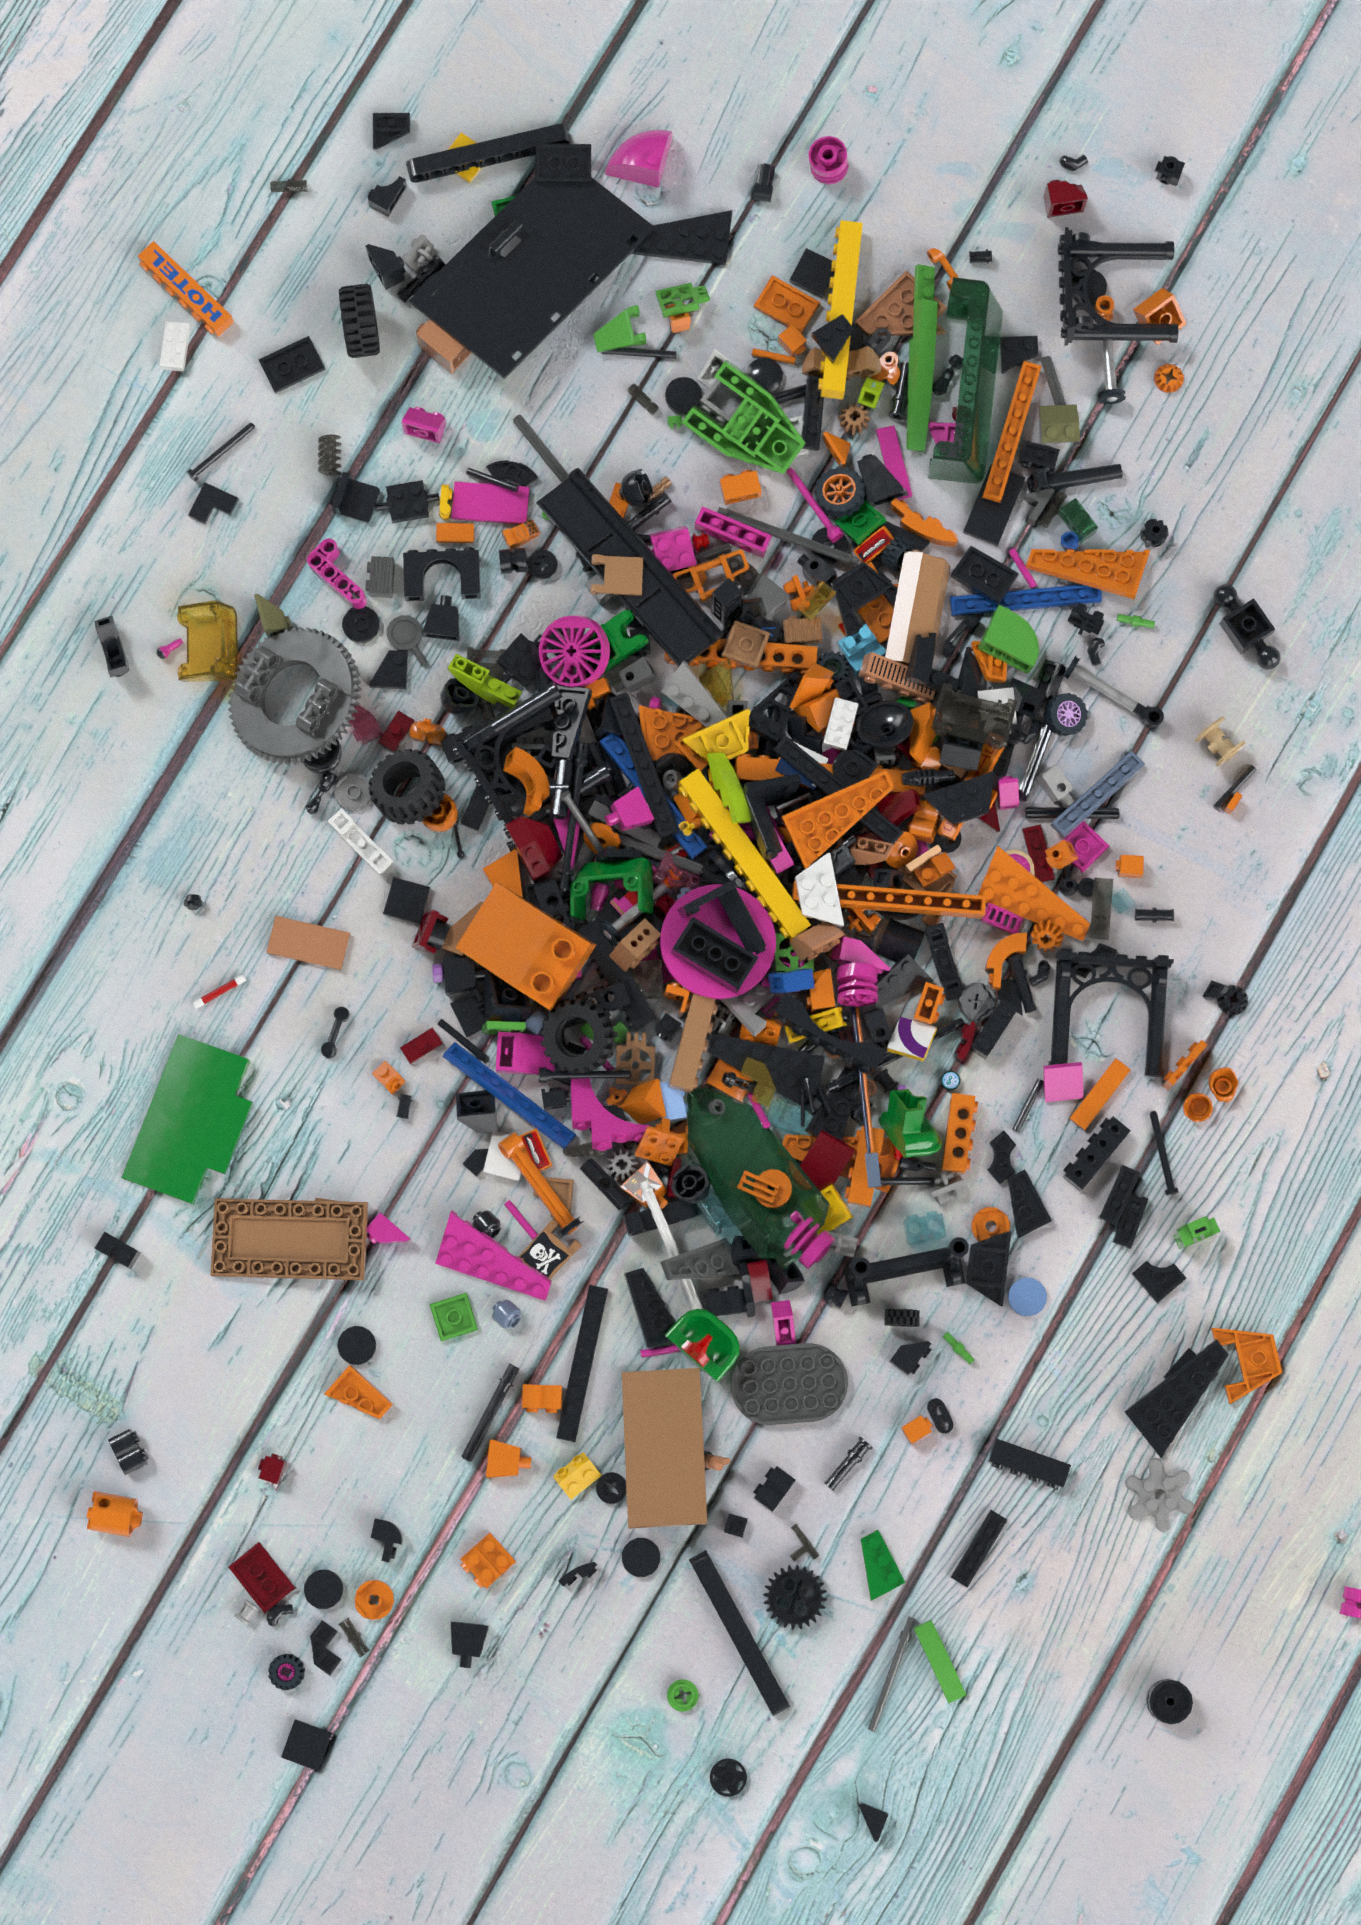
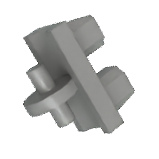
(418, 254)
(945, 1184)
(843, 1245)

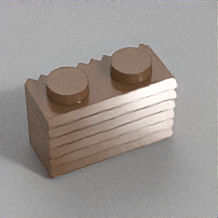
(802, 631)

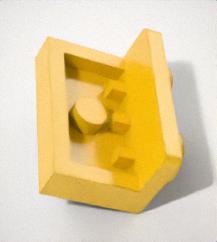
(576, 1475)

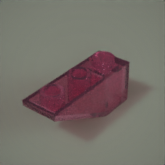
(365, 726)

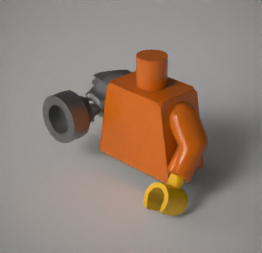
(670, 781)

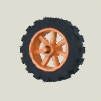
(828, 480)

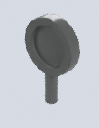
(405, 635)

